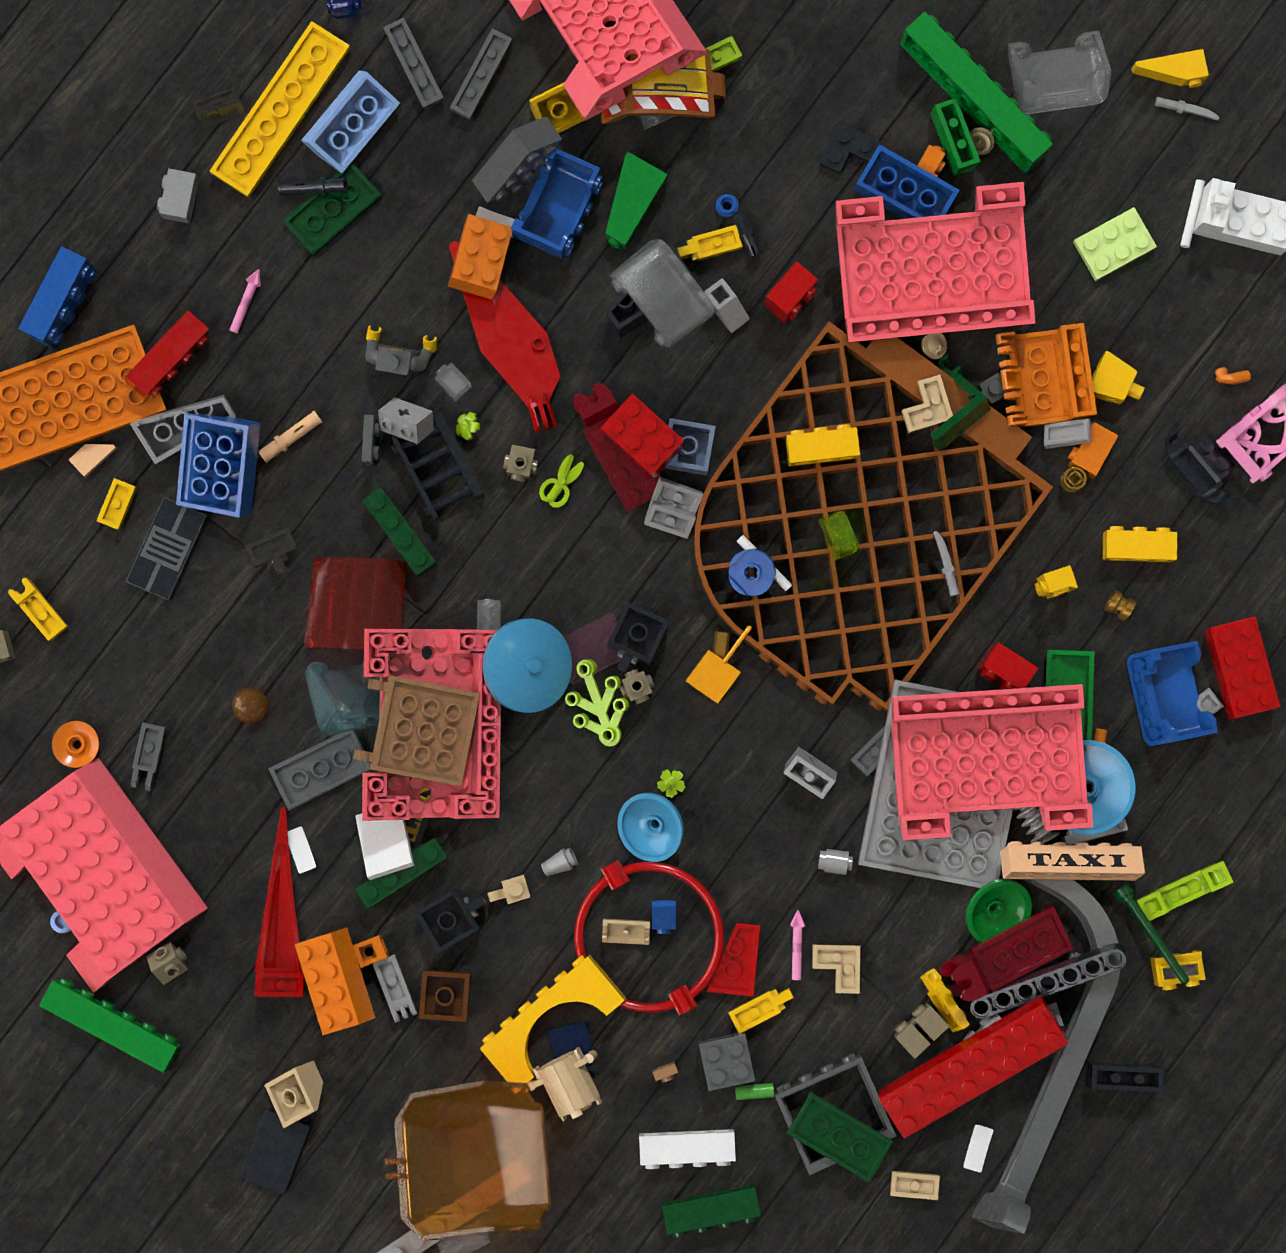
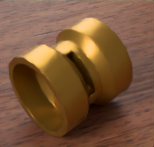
(1070, 483)
(1120, 605)

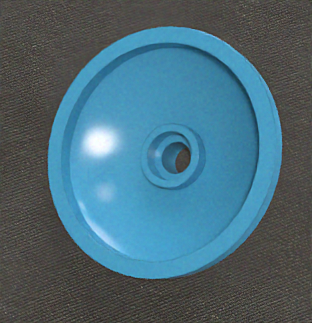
(640, 831)

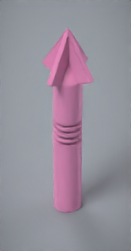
(253, 282)
(797, 924)

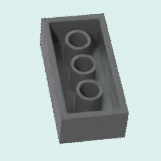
(517, 160)

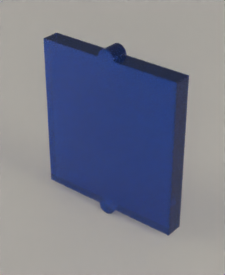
(568, 1038)

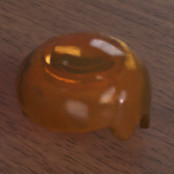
(249, 705)

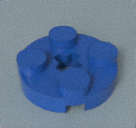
(738, 572)

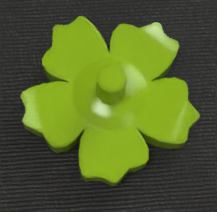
(467, 425)
(671, 783)

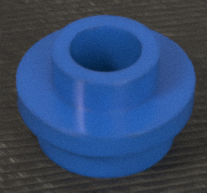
(727, 198)

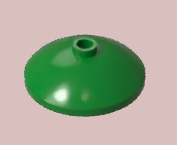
(1009, 906)

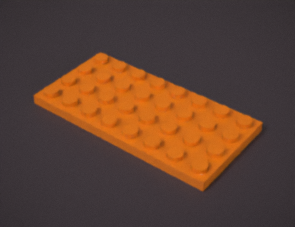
(71, 397)

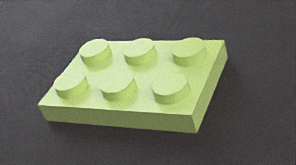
(1114, 244)

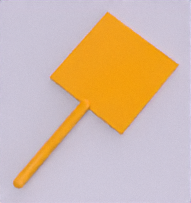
(713, 674)

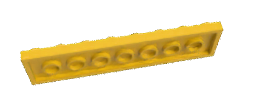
(280, 109)

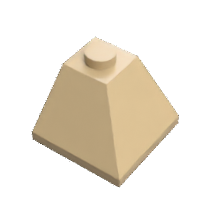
(296, 1093)

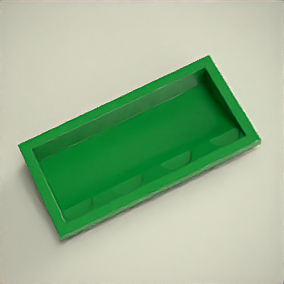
(1074, 669)

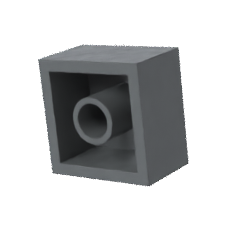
(726, 1061)

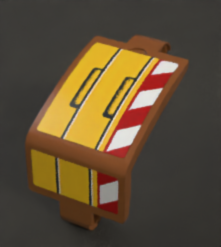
(682, 93)

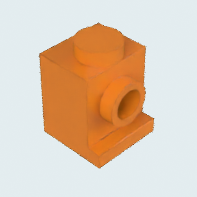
(932, 160)
(378, 946)

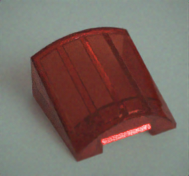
(352, 597)

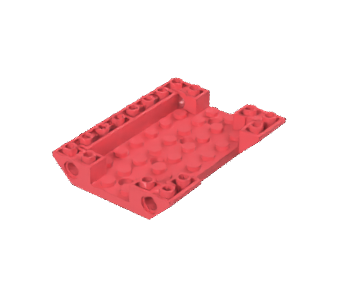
(642, 27)
(454, 664)

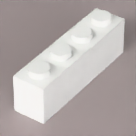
(687, 1147)

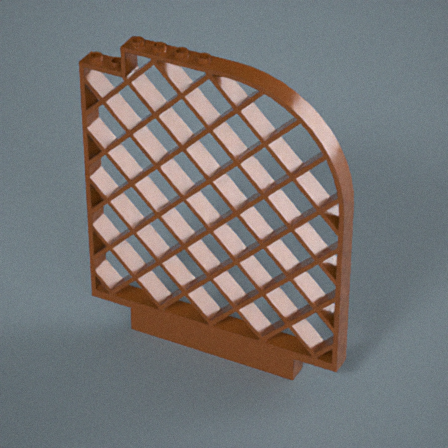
(990, 435)

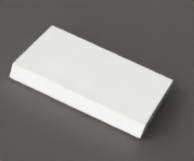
(384, 846)

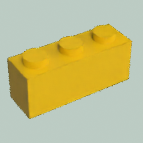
(822, 445)
(1139, 544)

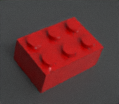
(643, 436)

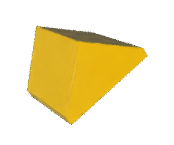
(557, 107)

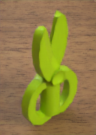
(564, 478)

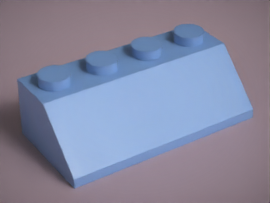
(350, 121)

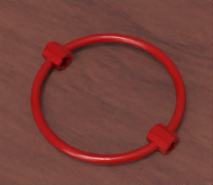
(615, 876)

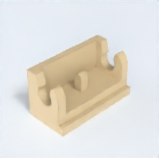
(626, 931)

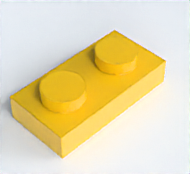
(116, 504)

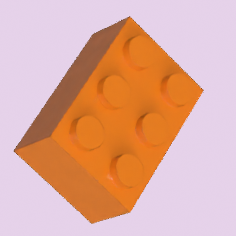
(480, 256)

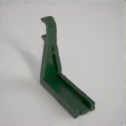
(965, 416)

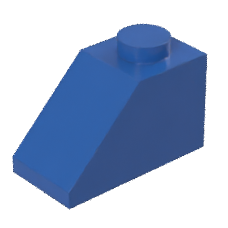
(663, 916)

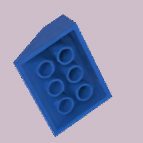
(218, 464)

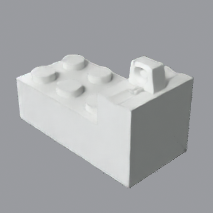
(1241, 218)

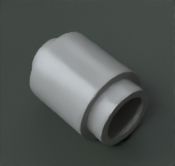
(835, 861)

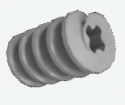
(1035, 822)

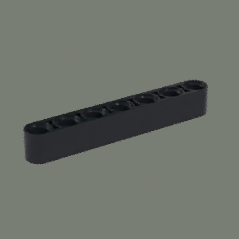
(1056, 972)

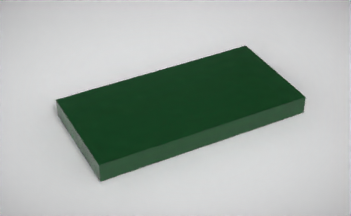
(325, 217)
(839, 1137)

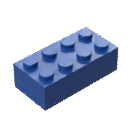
(904, 186)
(58, 298)

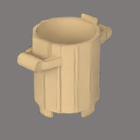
(568, 1083)

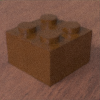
(445, 995)

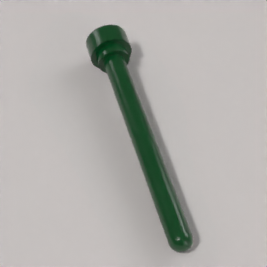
(1126, 895)

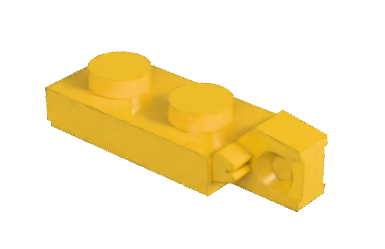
(711, 244)
(944, 1001)
(759, 1009)

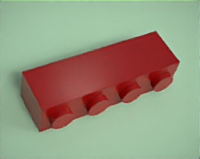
(167, 355)

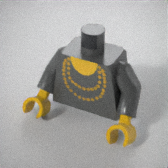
(397, 359)

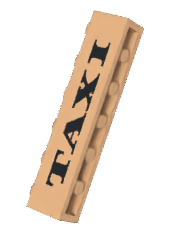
(1072, 861)

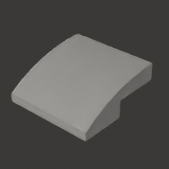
(673, 507)

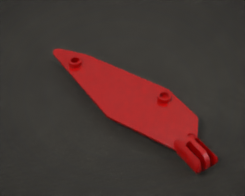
(515, 348)

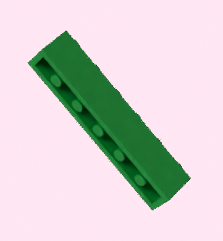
(110, 1025)

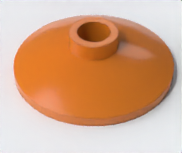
(64, 742)

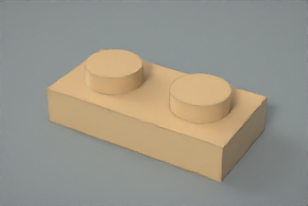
(914, 1185)

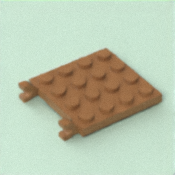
(422, 730)

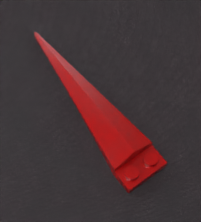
(277, 960)

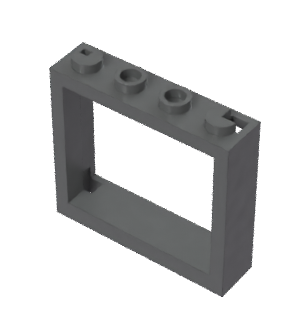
(828, 1071)

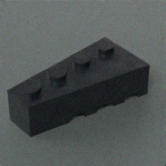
(625, 314)

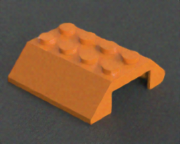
(1047, 376)

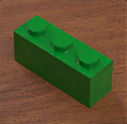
(955, 137)

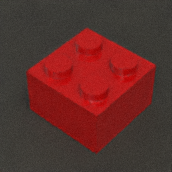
(790, 292)
(1006, 668)

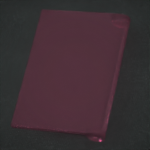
(591, 643)

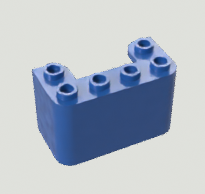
(558, 204)

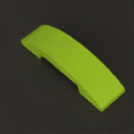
(1185, 890)

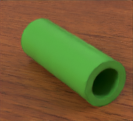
(754, 1091)

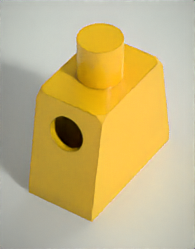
(1114, 380)

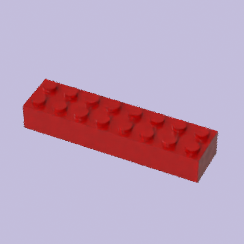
(972, 1067)

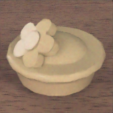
(982, 140)
(934, 345)

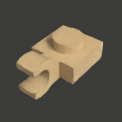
(513, 889)

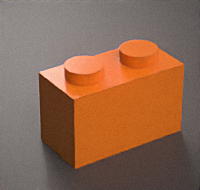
(1092, 455)

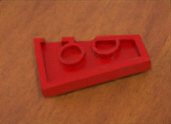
(738, 963)

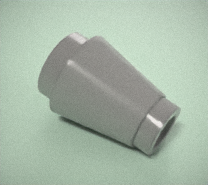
(560, 862)

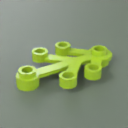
(599, 705)

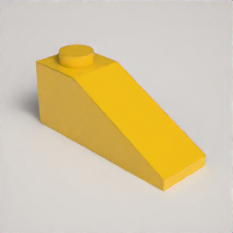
(1176, 69)

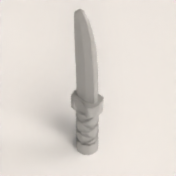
(1181, 107)
(948, 569)

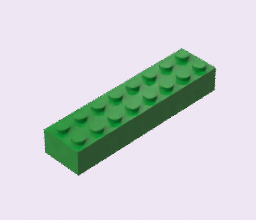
(976, 92)

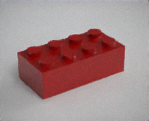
(1242, 668)

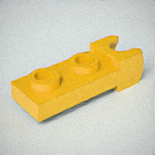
(39, 610)

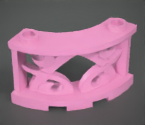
(1238, 437)

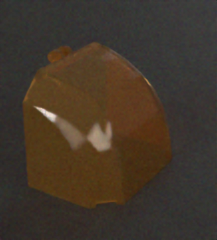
(471, 1161)

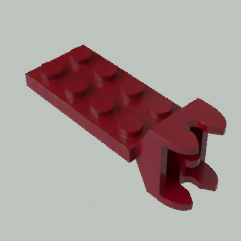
(626, 476)
(1007, 955)

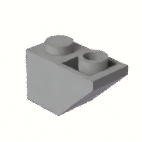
(727, 305)

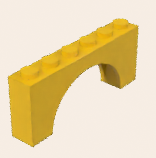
(583, 983)

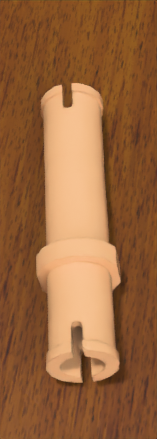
(290, 436)

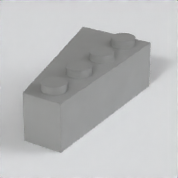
(163, 431)

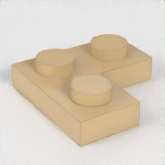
(934, 409)
(845, 961)

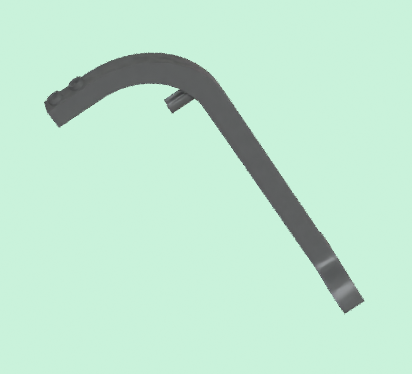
(1006, 1206)

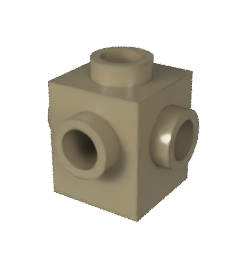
(517, 455)
(640, 695)
(167, 962)

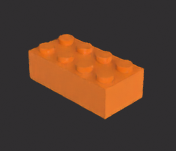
(335, 981)

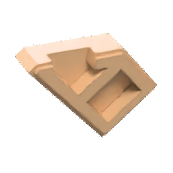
(90, 457)

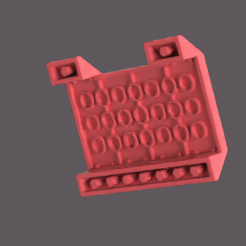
(934, 269)
(989, 755)
(99, 871)

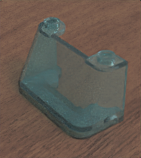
(342, 698)

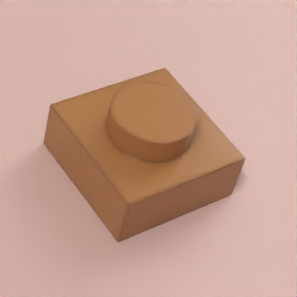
(665, 1072)

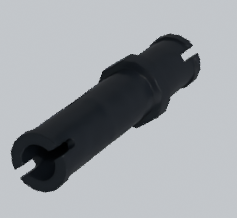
(322, 186)

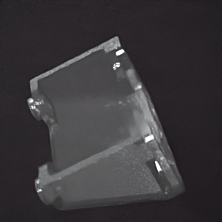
(1060, 76)
(663, 292)

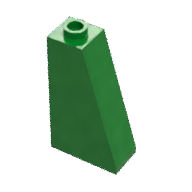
(634, 197)

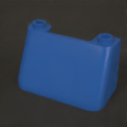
(1168, 694)

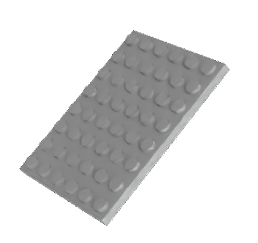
(965, 858)

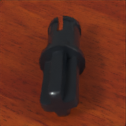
(746, 234)

